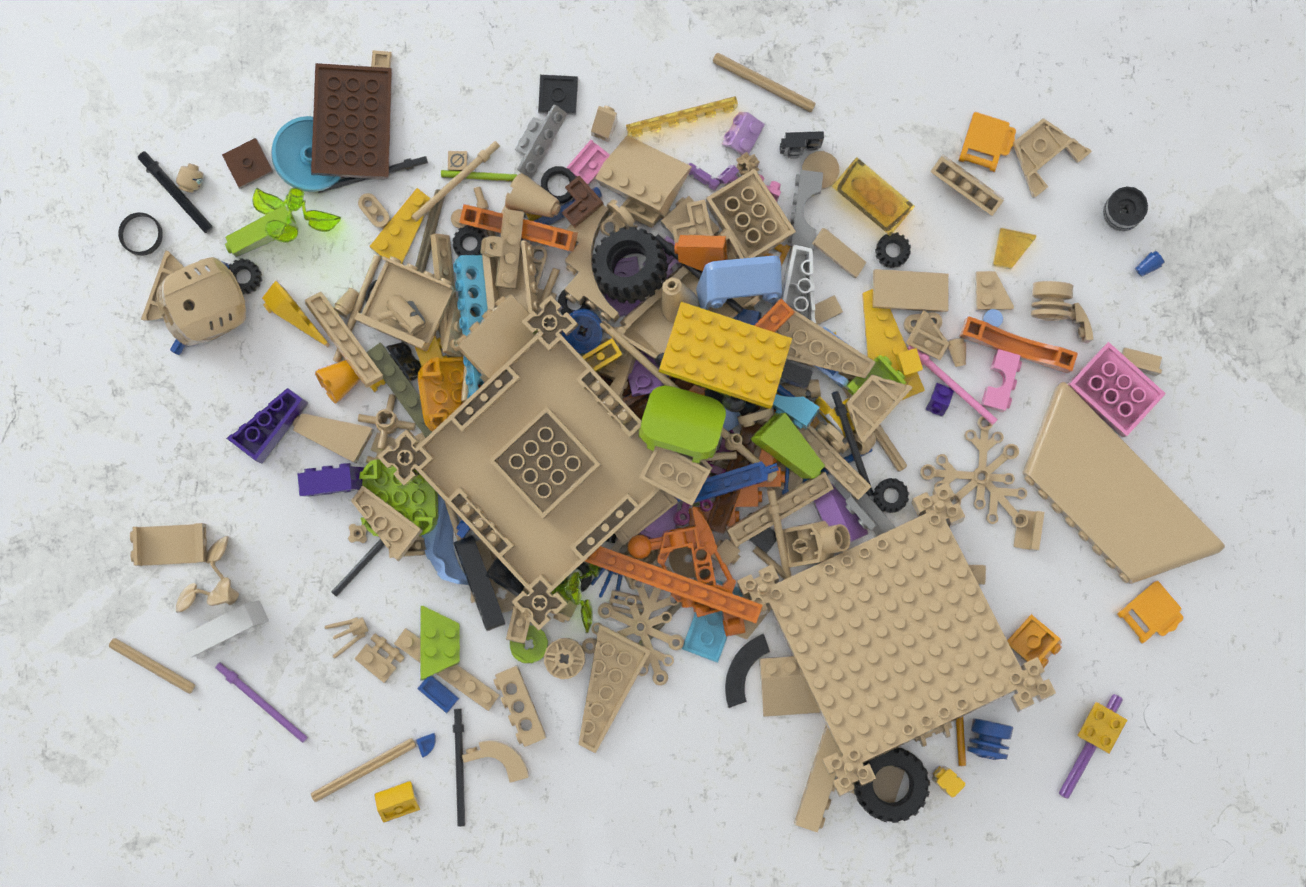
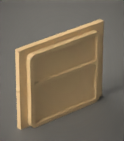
(646, 515)

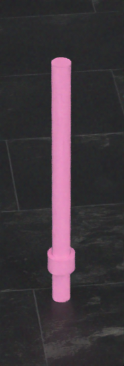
(924, 358)

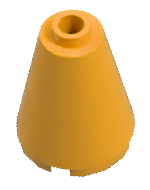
(337, 379)

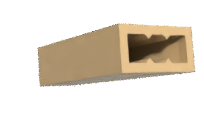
(338, 436)

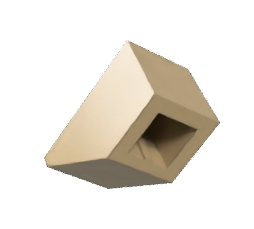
(604, 123)

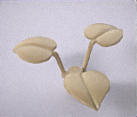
(222, 592)

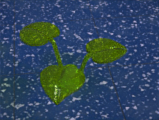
(267, 203)
(572, 591)

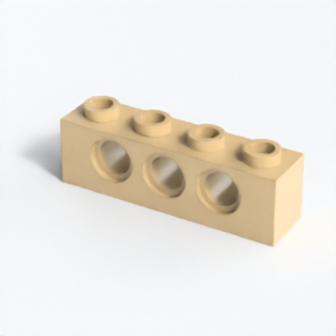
(967, 185)
(523, 736)

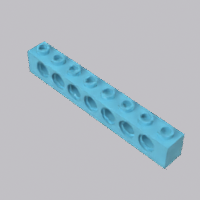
(474, 267)

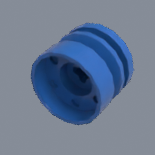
(592, 338)
(990, 739)

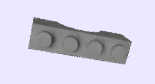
(808, 184)

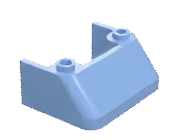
(740, 279)

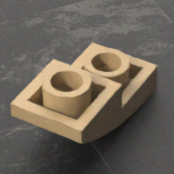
(1080, 317)

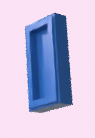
(438, 693)

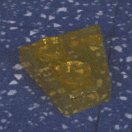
(1011, 247)

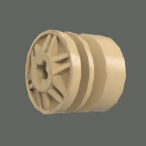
(1052, 300)
(553, 655)

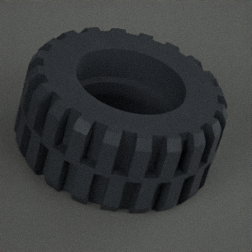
(620, 245)
(910, 802)

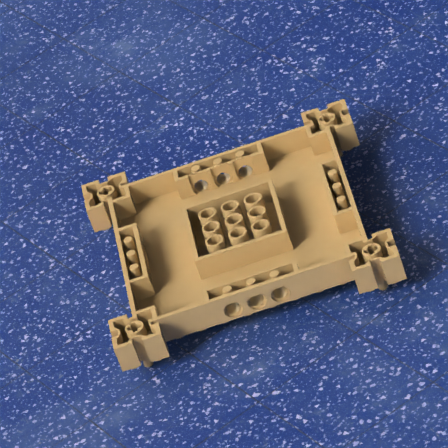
(537, 462)
(895, 638)

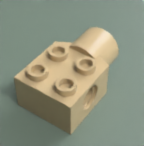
(815, 542)

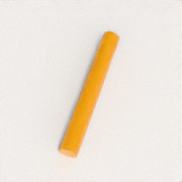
(961, 741)

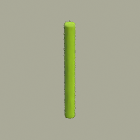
(480, 175)

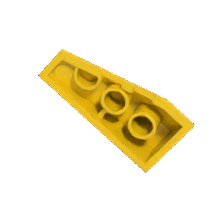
(283, 305)

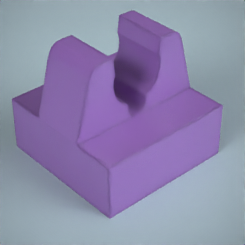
(728, 175)

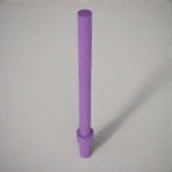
(232, 677)

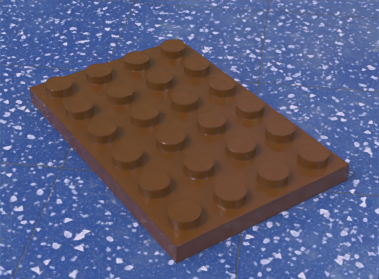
(351, 121)

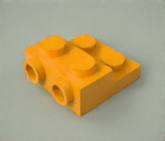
(1034, 641)

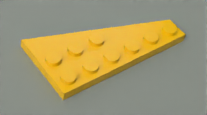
(885, 339)

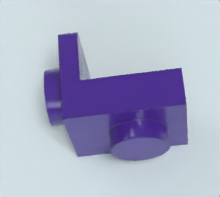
(940, 399)

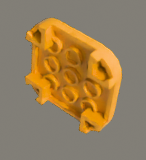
(440, 389)

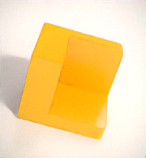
(909, 362)

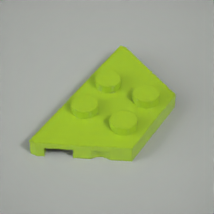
(437, 643)

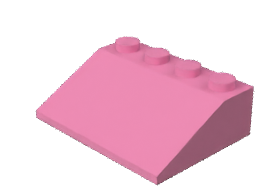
(1116, 389)

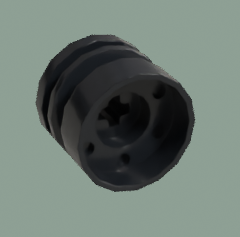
(1127, 198)

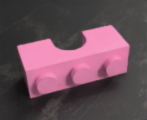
(1007, 365)

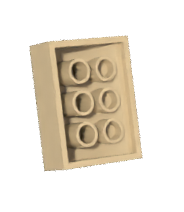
(643, 175)
(750, 215)
(784, 688)

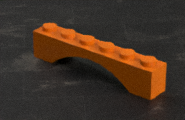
(531, 230)
(1040, 353)

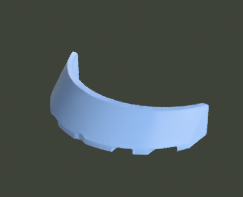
(441, 548)

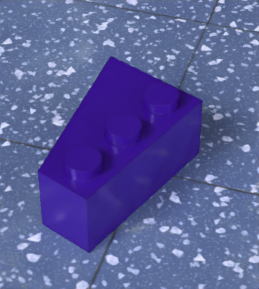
(329, 480)

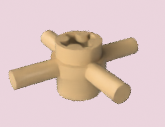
(381, 417)

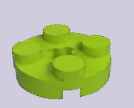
(530, 655)

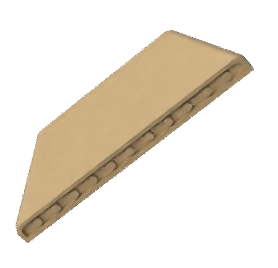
(1112, 493)

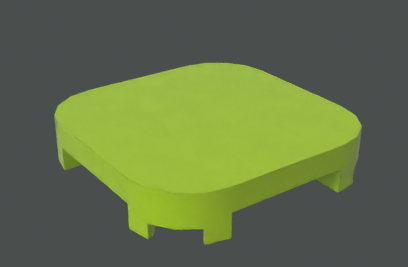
(682, 422)
(415, 501)

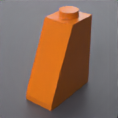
(700, 250)

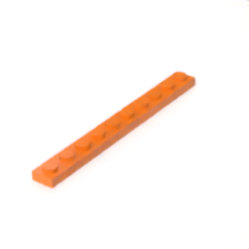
(676, 584)

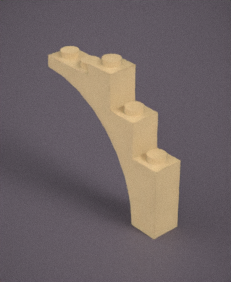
(579, 262)

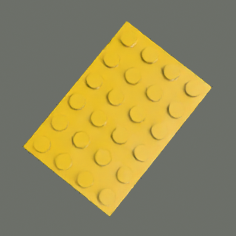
(725, 355)

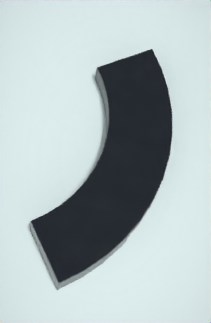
(739, 669)

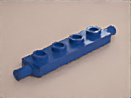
(734, 480)

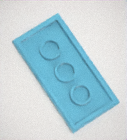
(707, 633)

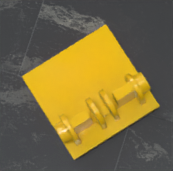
(1102, 727)

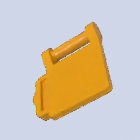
(988, 137)
(1155, 609)

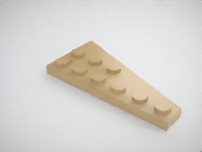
(821, 348)
(612, 675)

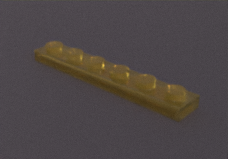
(674, 119)

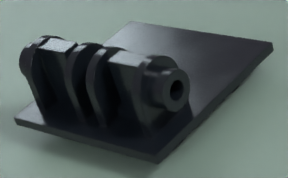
(405, 360)

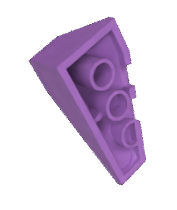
(833, 511)

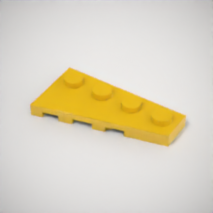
(401, 229)

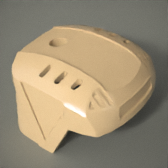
(212, 296)

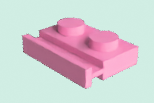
(588, 162)

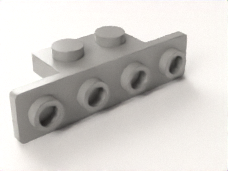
(538, 139)
(867, 511)

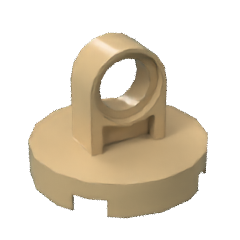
(618, 217)

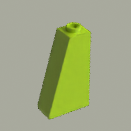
(254, 234)
(787, 445)

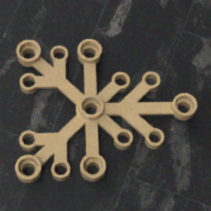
(996, 494)
(649, 606)

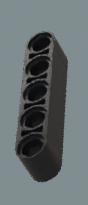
(479, 583)

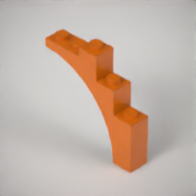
(750, 495)

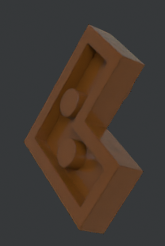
(585, 202)

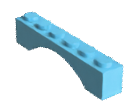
(798, 409)

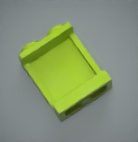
(881, 368)

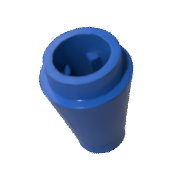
(1150, 263)

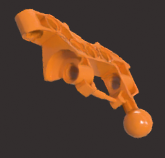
(696, 538)

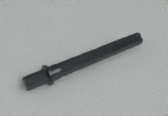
(157, 172)

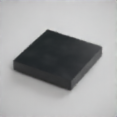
(558, 91)

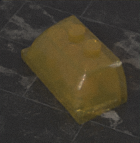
(873, 196)

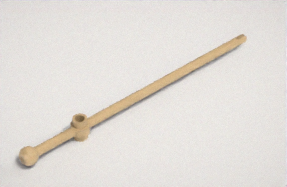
(732, 441)

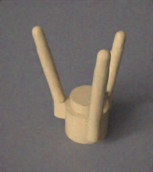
(357, 627)

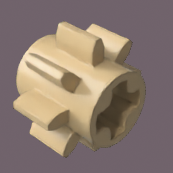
(747, 163)

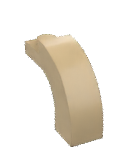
(506, 754)

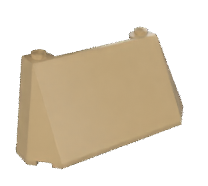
(650, 330)

